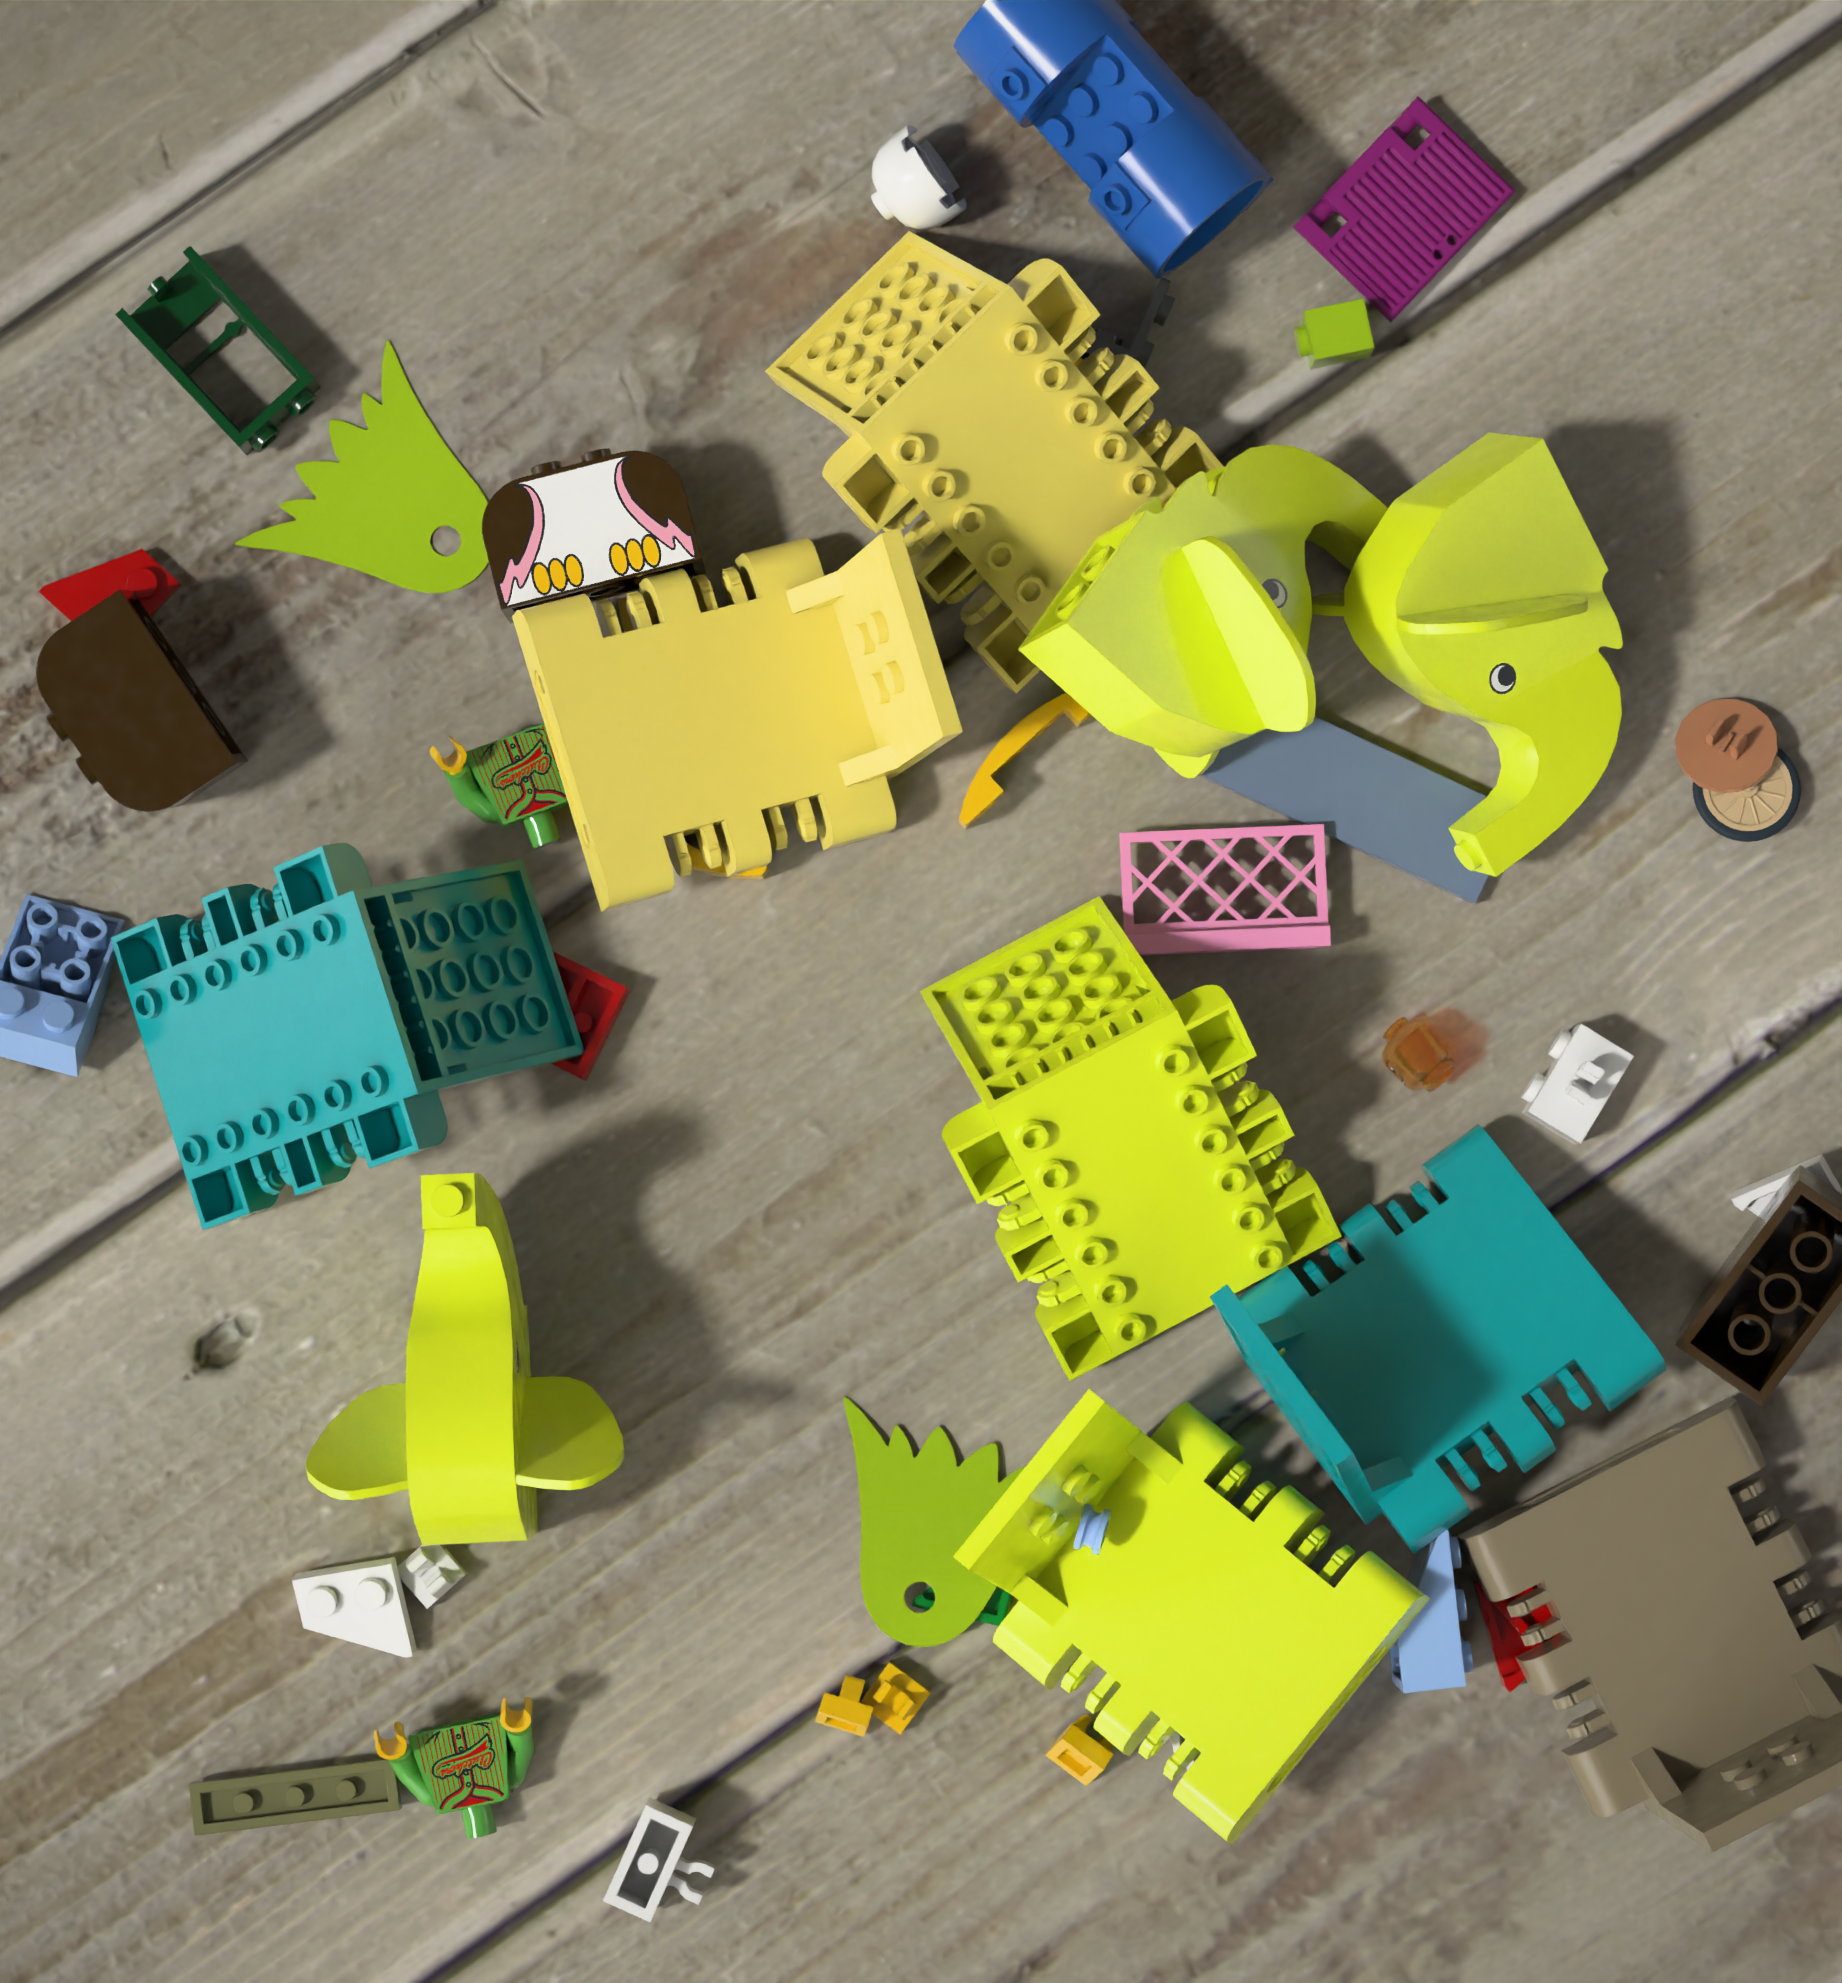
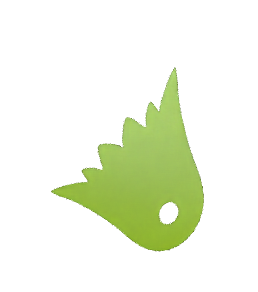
(386, 498)
(915, 1522)

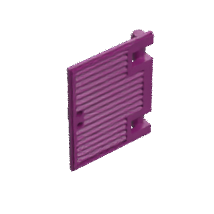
(1404, 209)

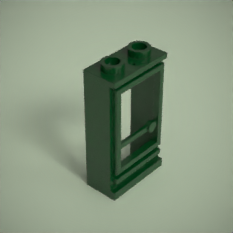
(176, 308)

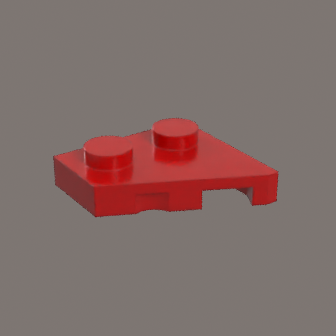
(129, 572)
(595, 1008)

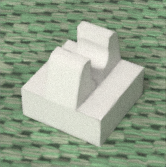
(430, 1573)

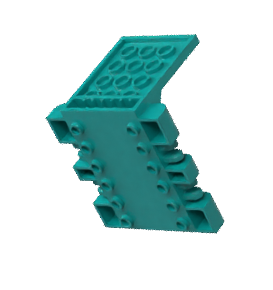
(336, 1017)
(1438, 1340)

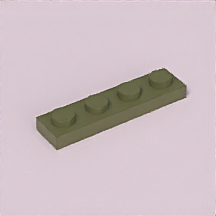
(294, 1796)

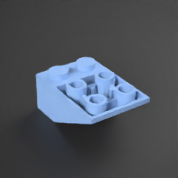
(54, 983)
(1431, 1648)

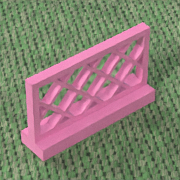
(1226, 935)

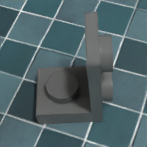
(1141, 348)

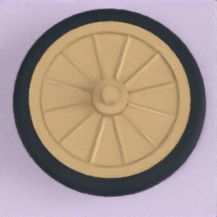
(1756, 810)

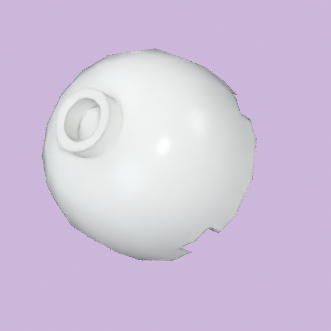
(914, 183)

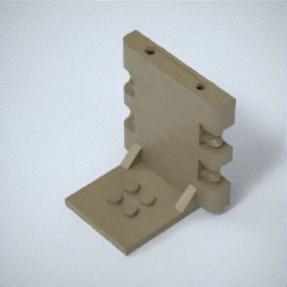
(1676, 1630)

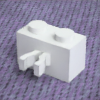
(1576, 1082)
(651, 1862)

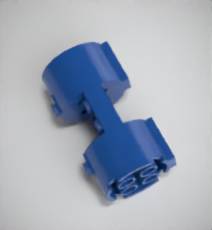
(1120, 117)

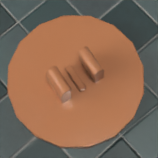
(1726, 745)

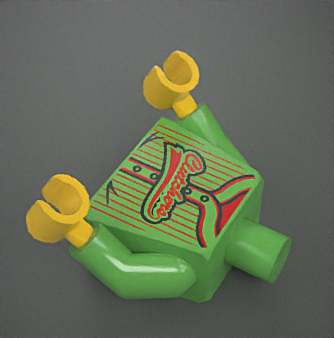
(509, 782)
(464, 1763)

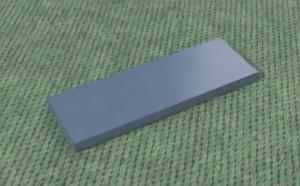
(1359, 795)

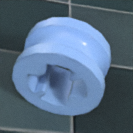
(1092, 1529)

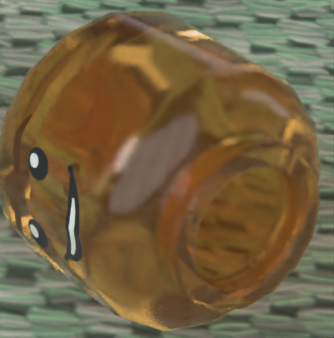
(1419, 1053)

